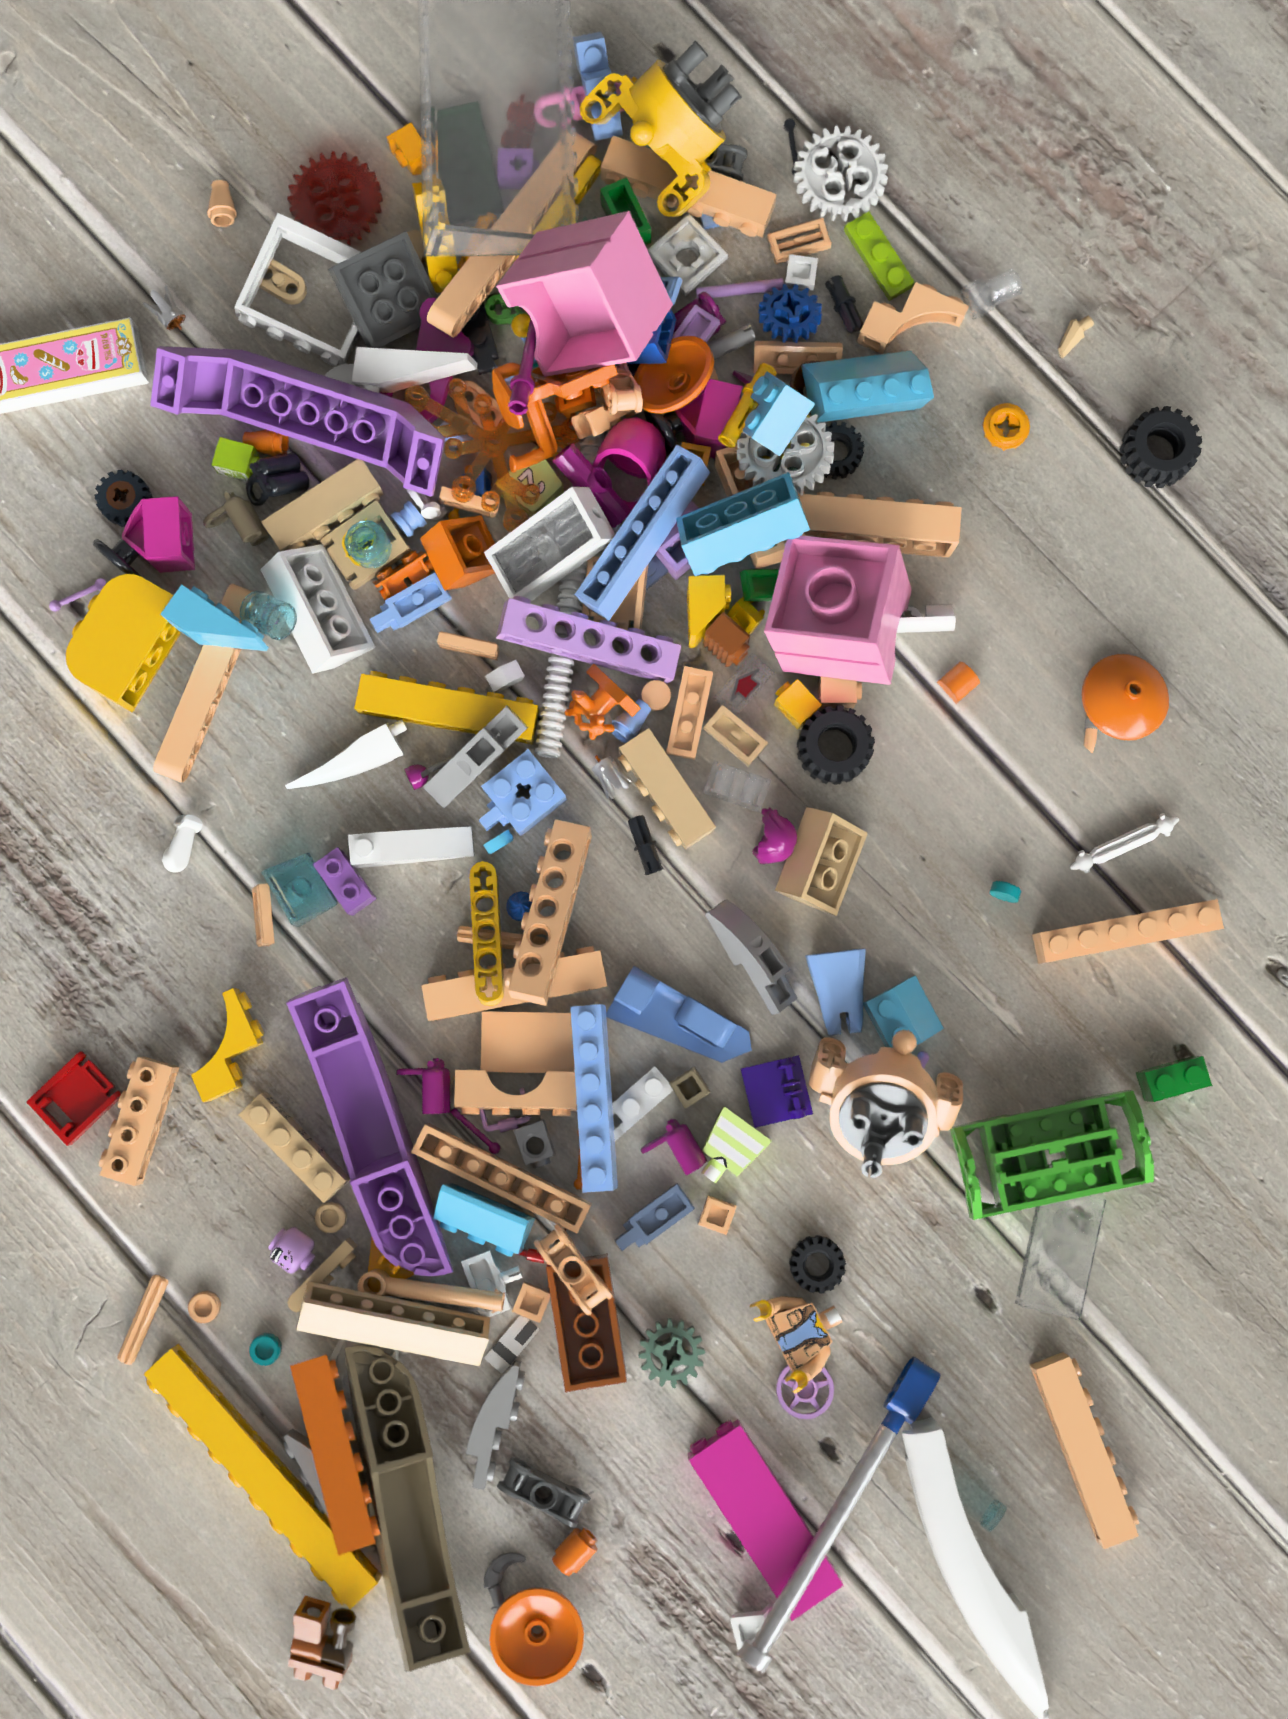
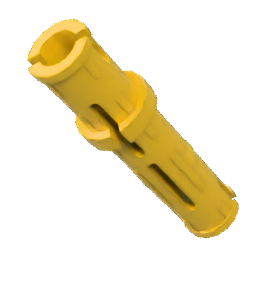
(736, 422)

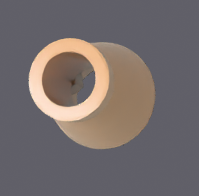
(221, 206)

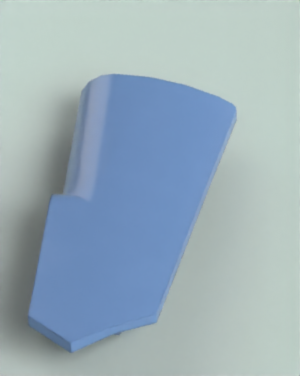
(679, 1019)

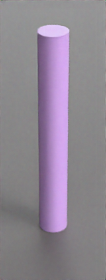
(741, 288)

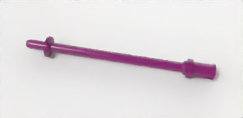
(521, 384)

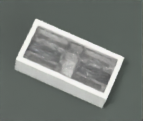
(551, 544)

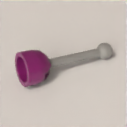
(419, 775)

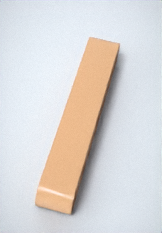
(199, 700)

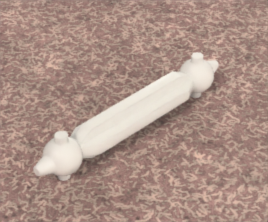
(1124, 843)

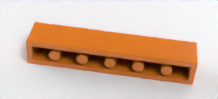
(333, 1454)

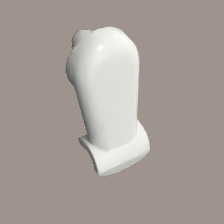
(178, 853)

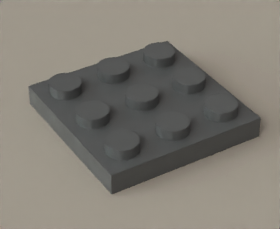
(384, 290)

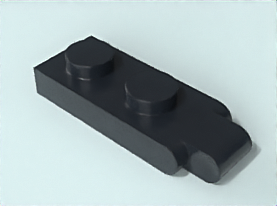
(480, 335)

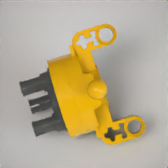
(671, 117)

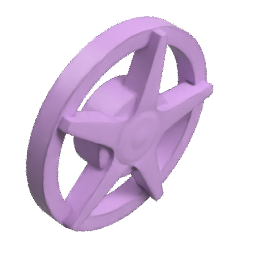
(805, 1395)

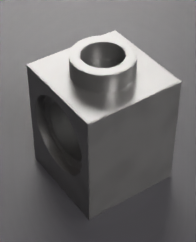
(539, 1130)

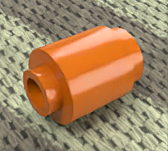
(575, 1551)

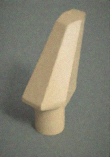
(1074, 334)

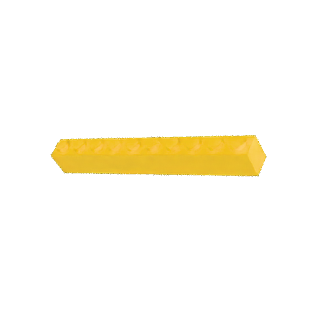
(260, 1473)

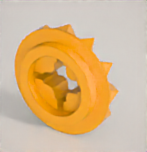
(1016, 418)

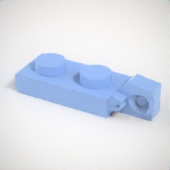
(411, 604)

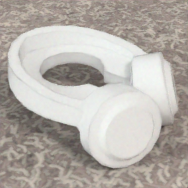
(429, 509)

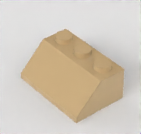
(821, 861)

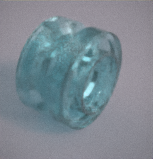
(359, 535)

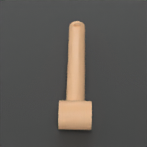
(433, 1291)

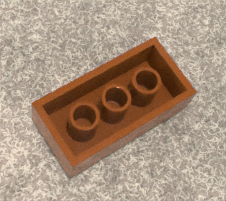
(587, 1344)

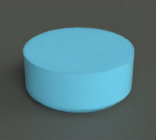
(498, 842)

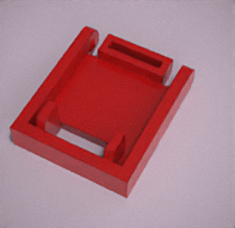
(79, 1093)

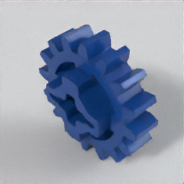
(790, 313)

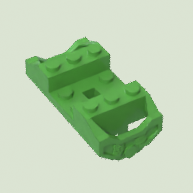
(1077, 1129)

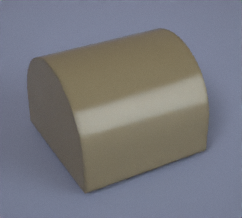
(689, 1087)

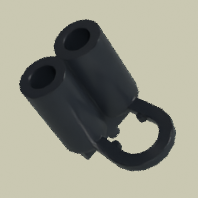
(276, 477)

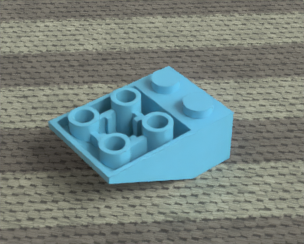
(209, 624)

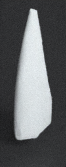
(362, 755)

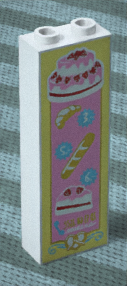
(71, 364)

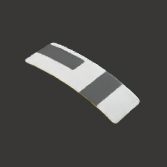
(511, 1343)

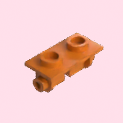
(411, 567)

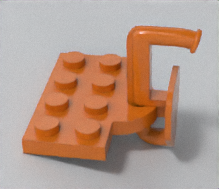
(563, 385)

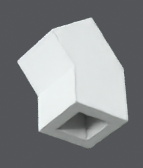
(505, 676)

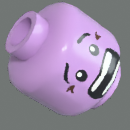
(292, 1250)

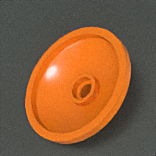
(678, 381)
(1113, 705)
(531, 1656)

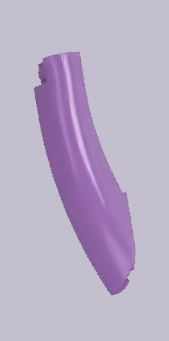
(370, 1128)

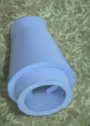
(627, 726)

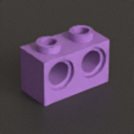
(344, 881)

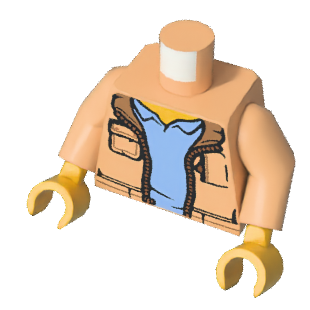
(799, 1334)

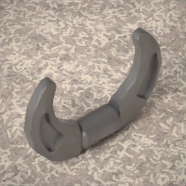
(494, 1576)

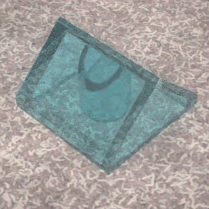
(299, 889)

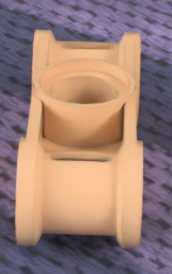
(622, 392)
(579, 1286)

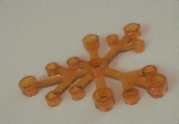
(461, 424)

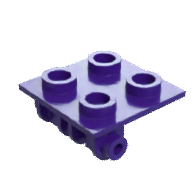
(776, 1091)

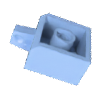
(521, 812)

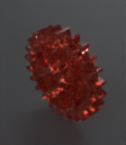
(328, 174)

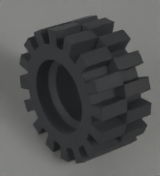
(854, 446)
(836, 1264)

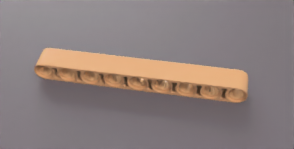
(481, 274)

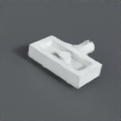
(485, 1275)

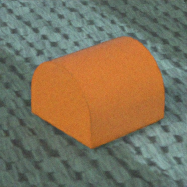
(959, 681)

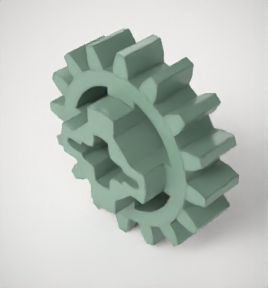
(685, 1357)

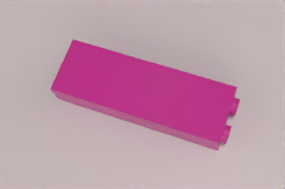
(759, 1511)

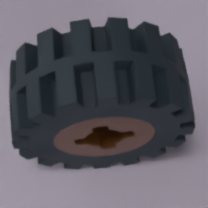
(116, 486)

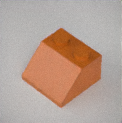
(458, 551)

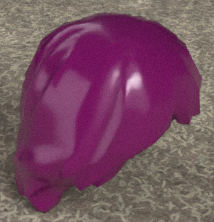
(778, 839)

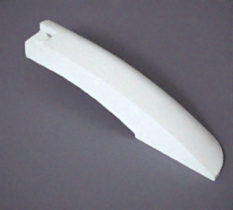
(990, 1612)

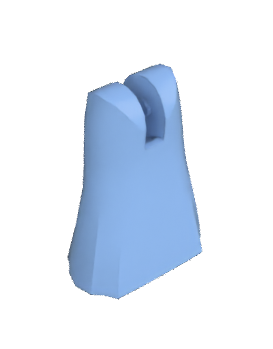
(839, 987)

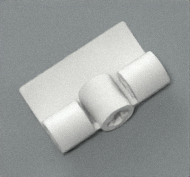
(936, 618)

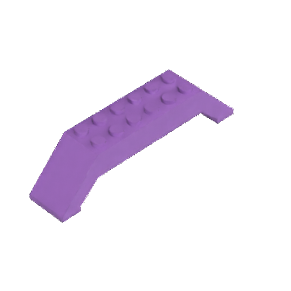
(301, 407)

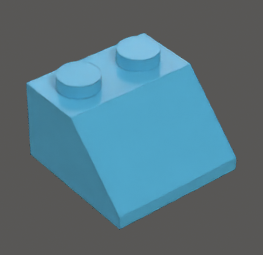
(903, 1009)

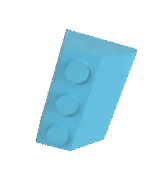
(482, 1219)

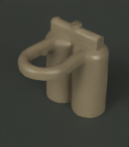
(243, 518)

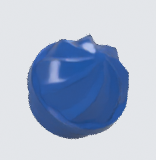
(518, 904)

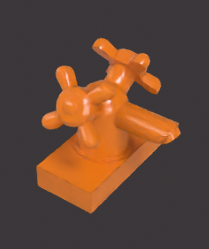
(599, 704)

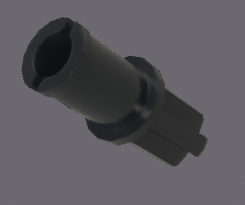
(844, 304)
(645, 845)

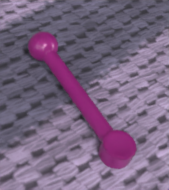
(494, 1147)

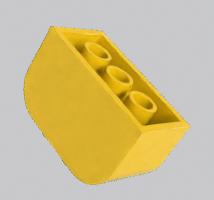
(122, 640)

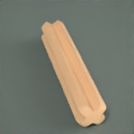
(508, 939)
(142, 1319)

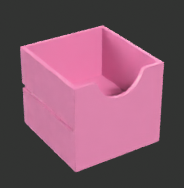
(588, 294)
(838, 608)

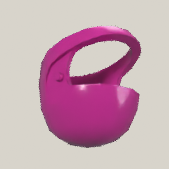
(633, 448)

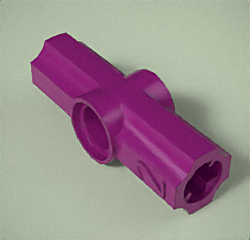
(583, 474)

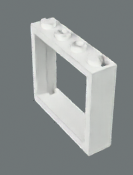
(316, 242)

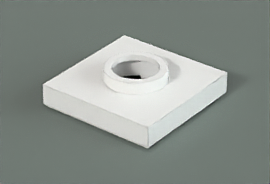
(687, 235)

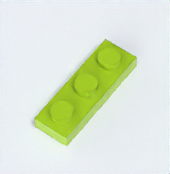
(879, 256)

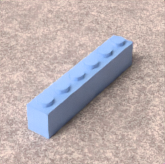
(642, 532)
(594, 1098)

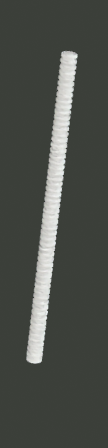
(561, 666)

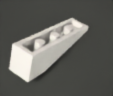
(399, 369)
(409, 846)

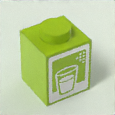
(234, 458)

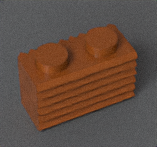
(727, 640)

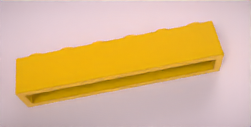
(438, 706)

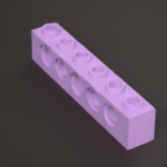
(514, 630)

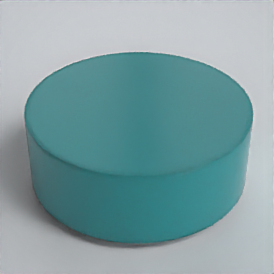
(1005, 891)
(265, 1349)

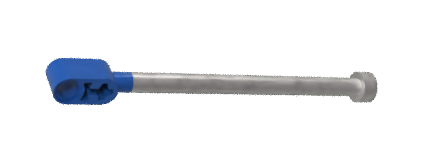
(904, 1404)

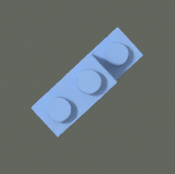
(593, 68)

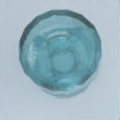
(268, 614)

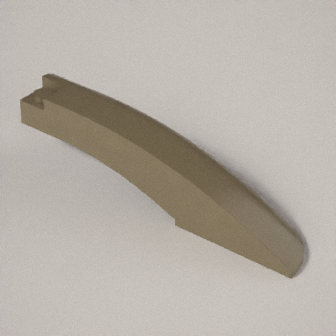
(407, 1508)

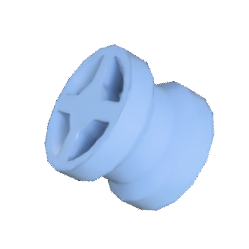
(408, 519)

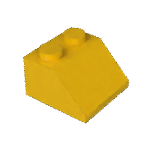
(705, 603)

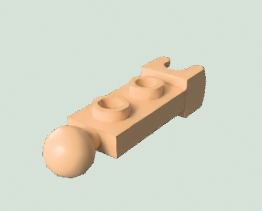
(597, 421)

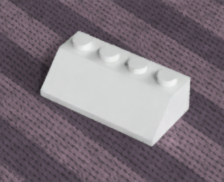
(327, 620)

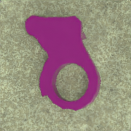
(435, 340)

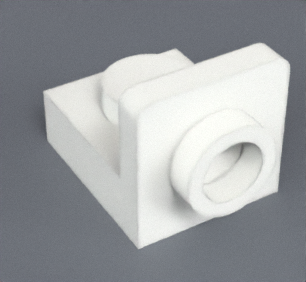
(747, 1624)

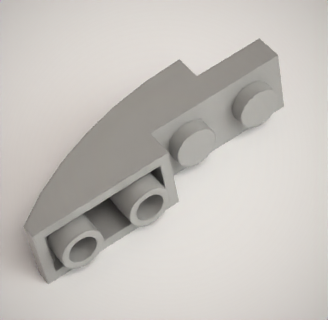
(475, 756)
(751, 947)
(495, 1412)

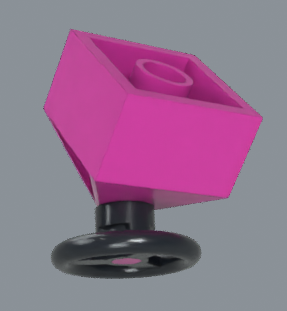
(700, 419)
(159, 533)

